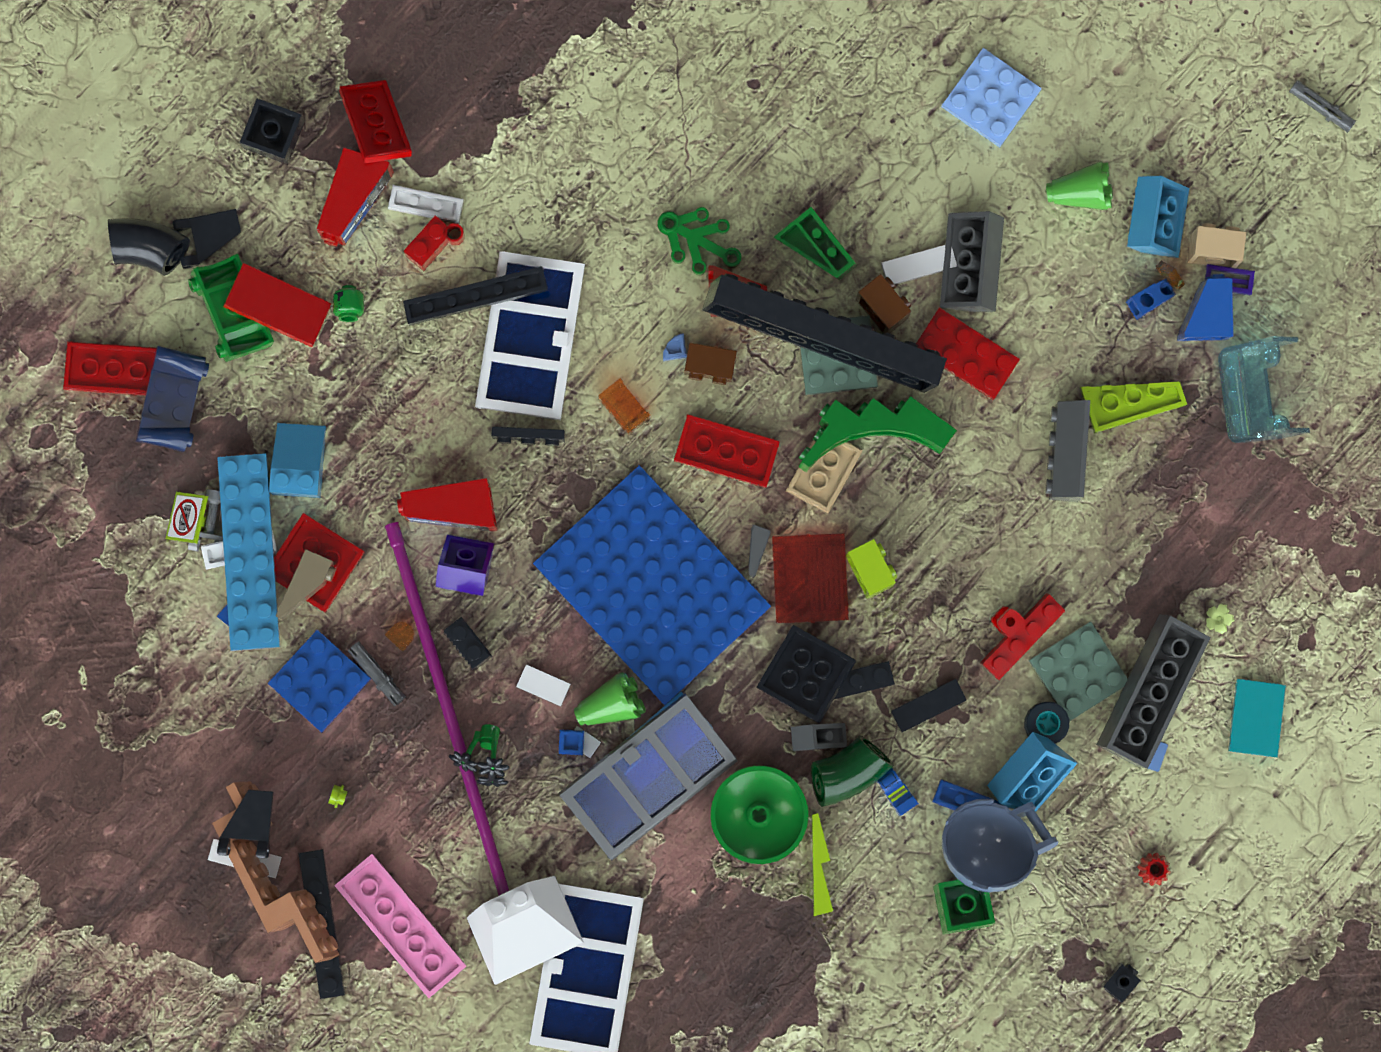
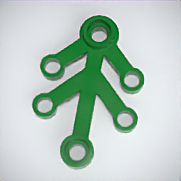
(696, 238)

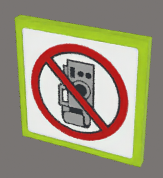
(187, 517)

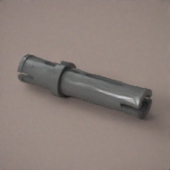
(1299, 89)
(376, 673)

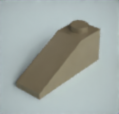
(308, 579)

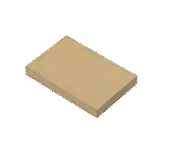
(826, 477)

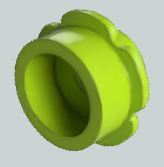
(337, 796)

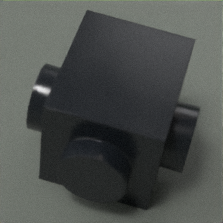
(1112, 982)

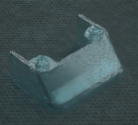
(1248, 391)

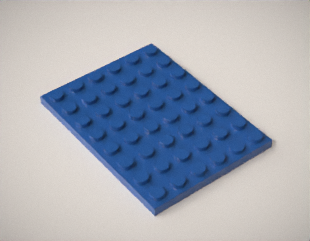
(652, 585)

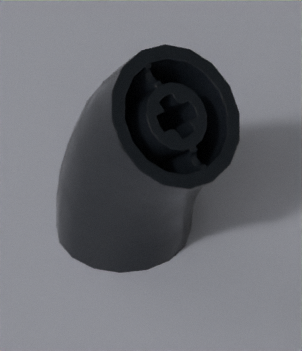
(146, 244)

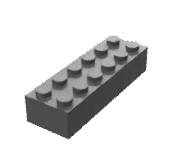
(1153, 691)

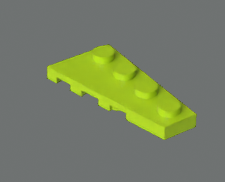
(1130, 402)

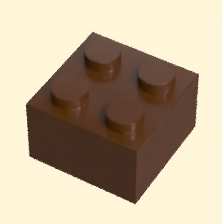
(884, 304)

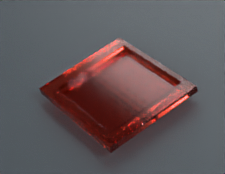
(810, 578)

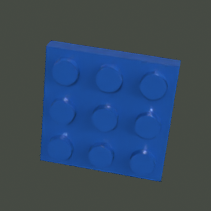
(319, 681)

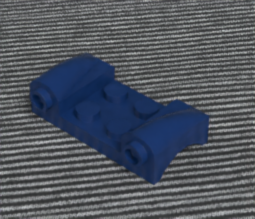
(171, 399)

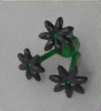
(488, 740)

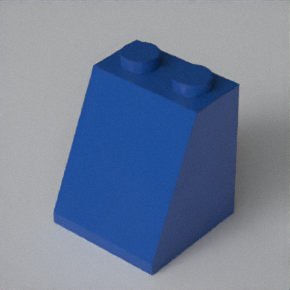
(1210, 311)

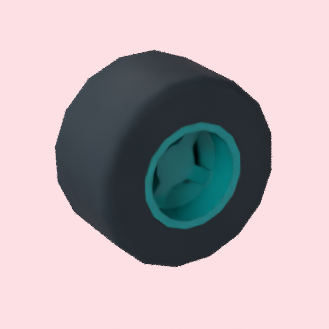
(1052, 717)

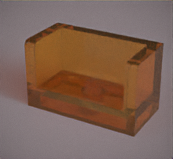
(624, 407)

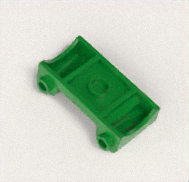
(236, 333)

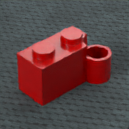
(431, 242)

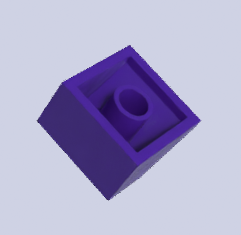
(464, 565)

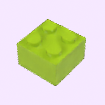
(871, 569)

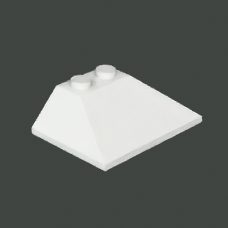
(524, 928)

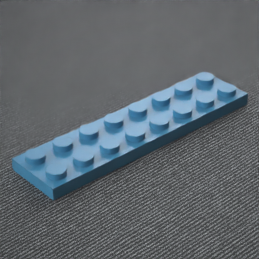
(248, 552)

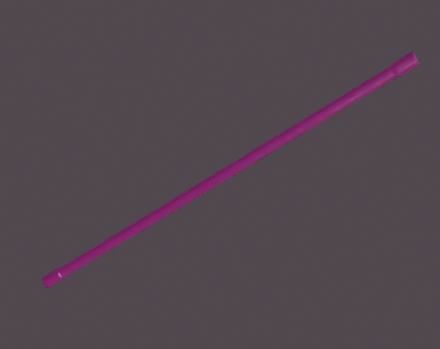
(397, 543)

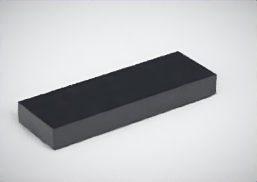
(928, 705)

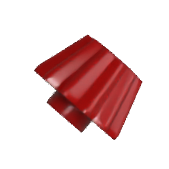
(1163, 869)

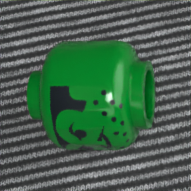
(348, 303)

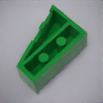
(816, 243)

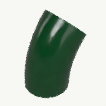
(848, 772)

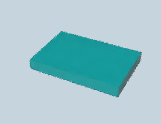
(1256, 718)

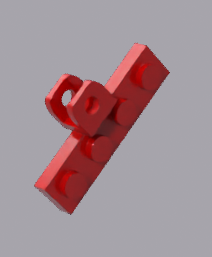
(1019, 633)

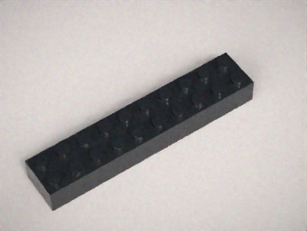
(824, 333)

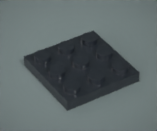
(806, 674)

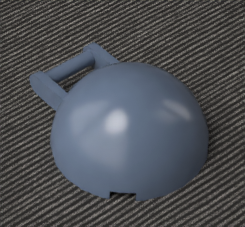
(992, 845)

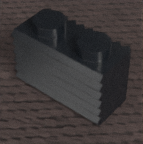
(467, 643)

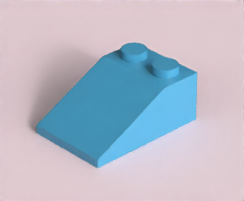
(297, 460)

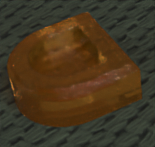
(401, 635)

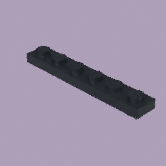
(475, 295)
(316, 882)

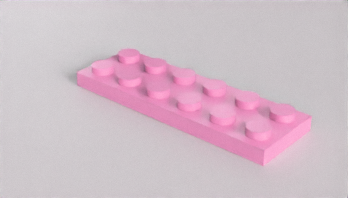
(400, 925)

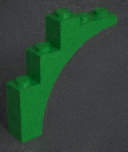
(842, 425)

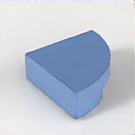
(675, 348)

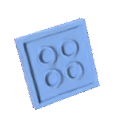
(991, 97)

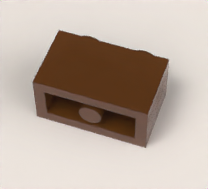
(710, 363)

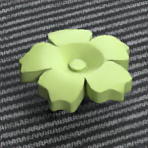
(1219, 618)

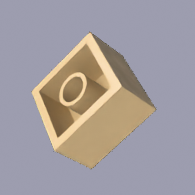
(1216, 246)

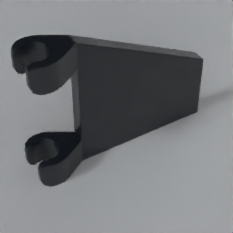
(209, 234)
(250, 822)

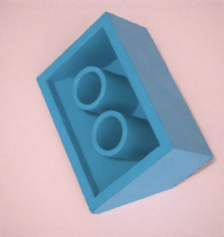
(1158, 216)
(1031, 773)

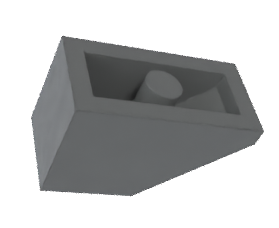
(818, 736)

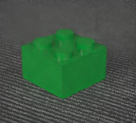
(962, 907)

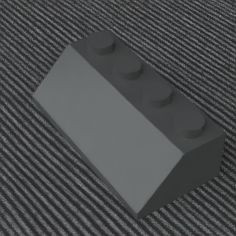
(977, 251)
(1068, 450)

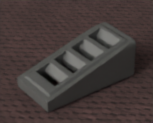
(758, 543)

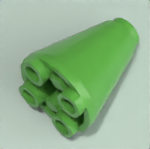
(1083, 188)
(611, 702)

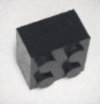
(272, 131)

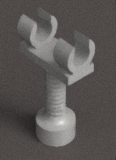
(214, 500)

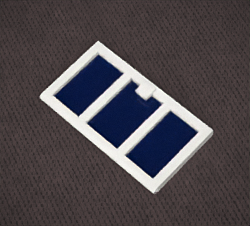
(531, 341)
(588, 986)

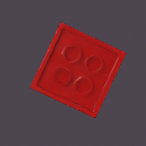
(322, 541)

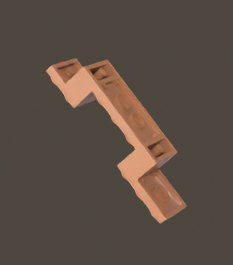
(276, 912)

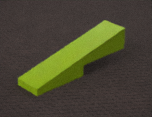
(820, 854)

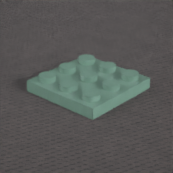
(830, 376)
(1079, 671)

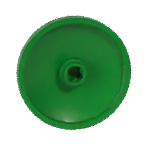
(759, 815)

